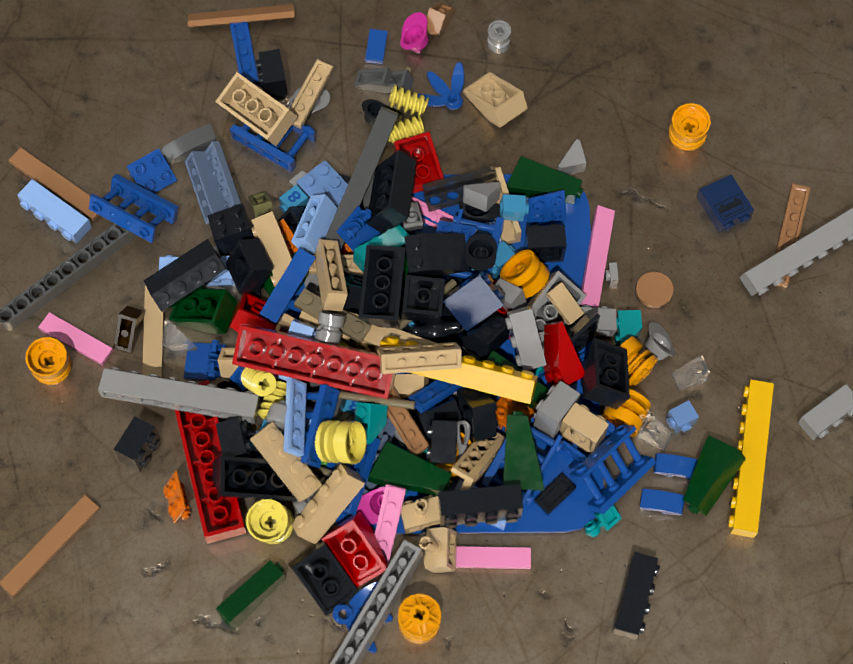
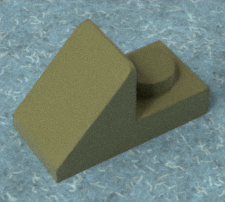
(260, 203)

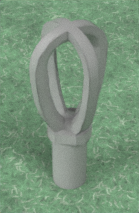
(462, 447)

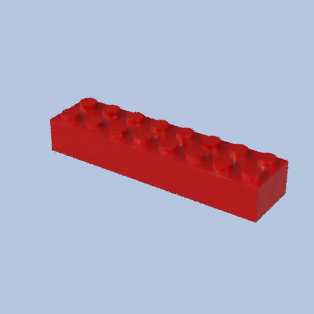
(311, 361)
(218, 515)

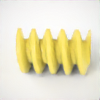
(407, 101)
(406, 130)
(258, 381)
(278, 394)

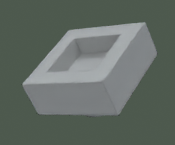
(611, 275)

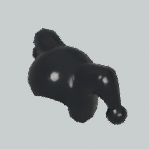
(435, 332)

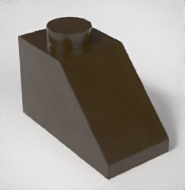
(128, 328)

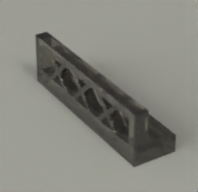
(455, 184)

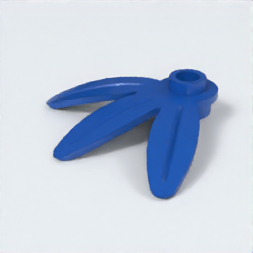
(450, 98)
(352, 609)

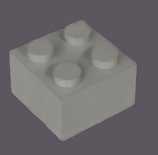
(554, 408)

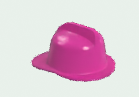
(414, 33)
(371, 504)

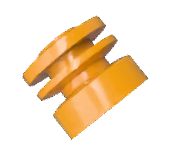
(689, 127)
(47, 351)
(638, 364)
(629, 413)
(419, 630)

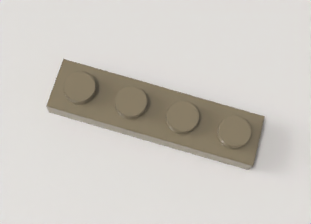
(312, 305)

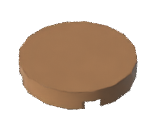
(654, 289)

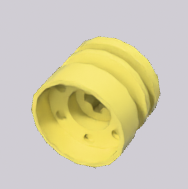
(340, 442)
(262, 514)

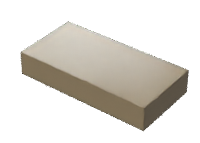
(564, 303)

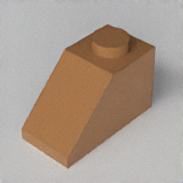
(439, 18)

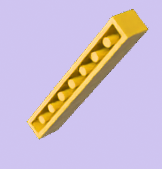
(480, 375)
(753, 446)

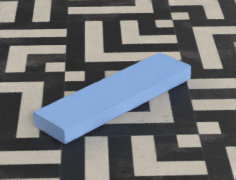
(295, 417)

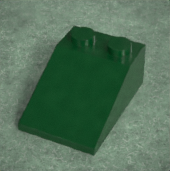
(205, 311)

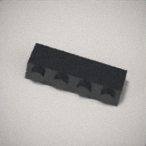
(635, 596)

